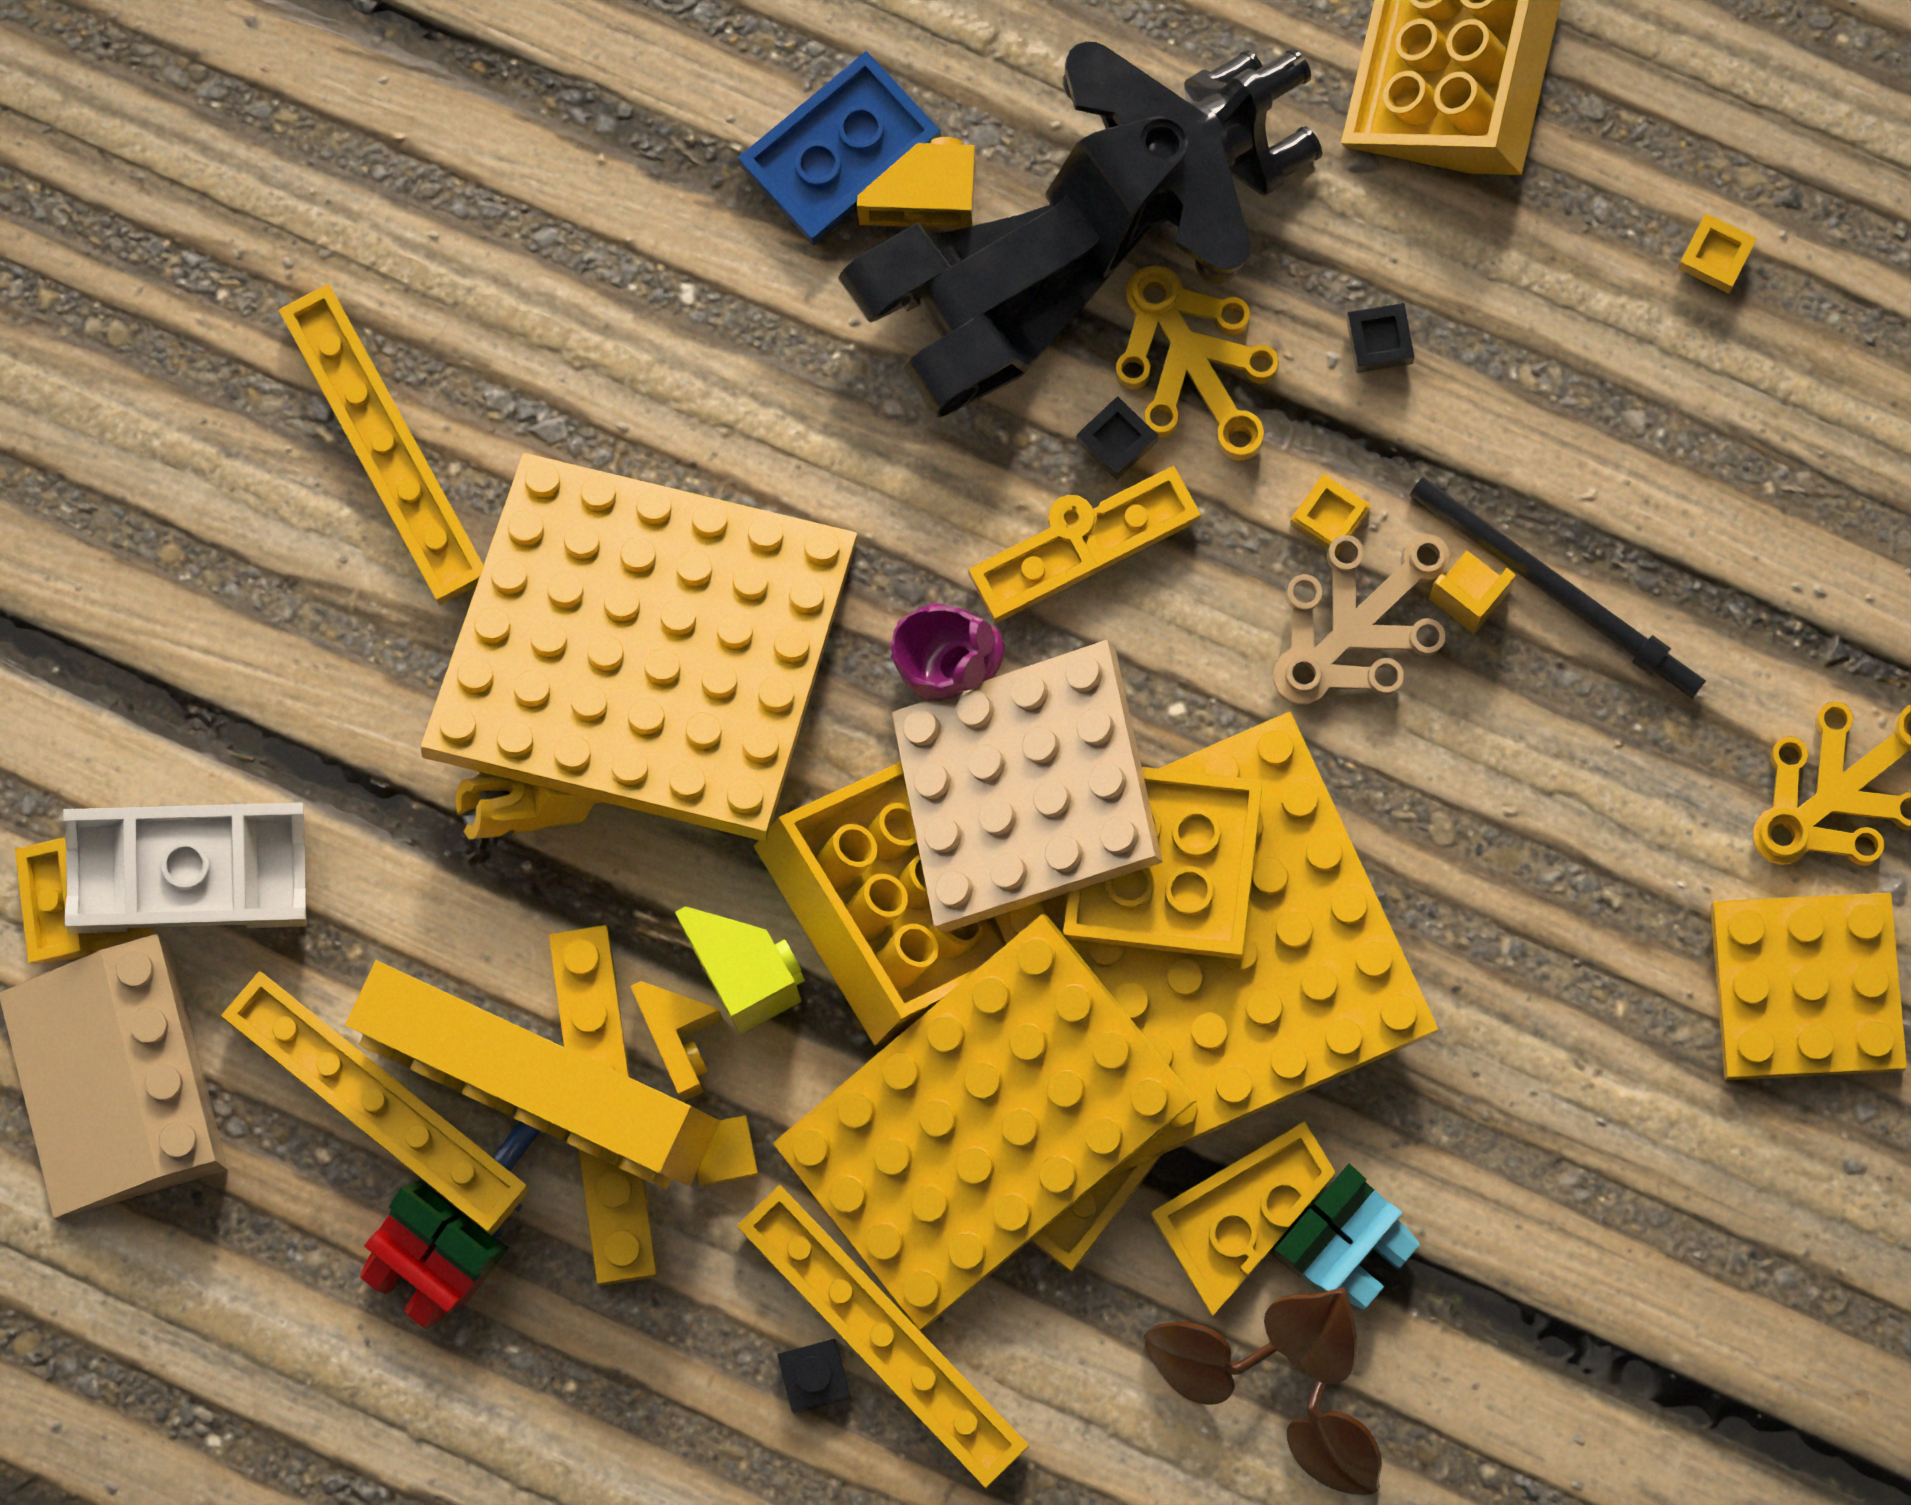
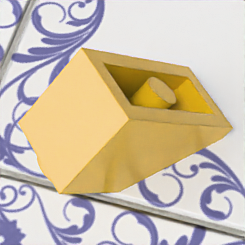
(925, 186)

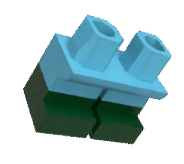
(1359, 1218)

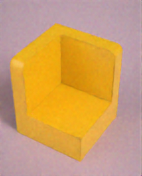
(1471, 591)

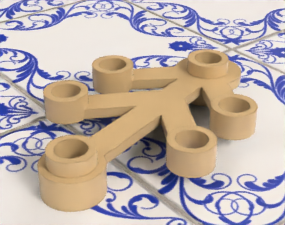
(1354, 626)

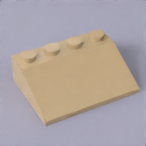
(112, 1077)

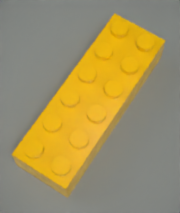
(518, 1068)

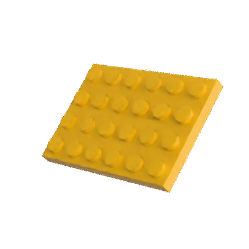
(984, 1121)

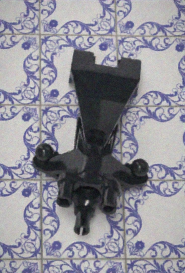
(1020, 280)

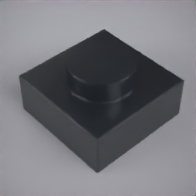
(1380, 338)
(1117, 438)
(814, 1376)

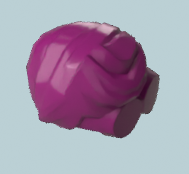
(945, 651)

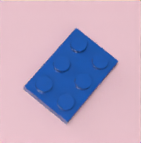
(836, 146)

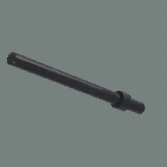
(1649, 654)

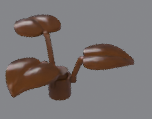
(1316, 1338)

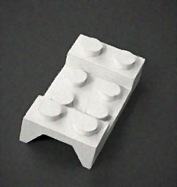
(185, 867)

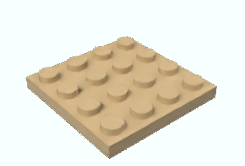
(1026, 787)

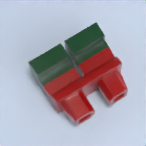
(431, 1251)

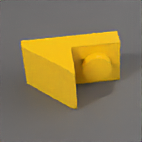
(669, 1020)

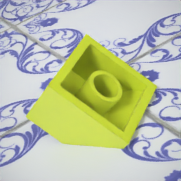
(744, 966)

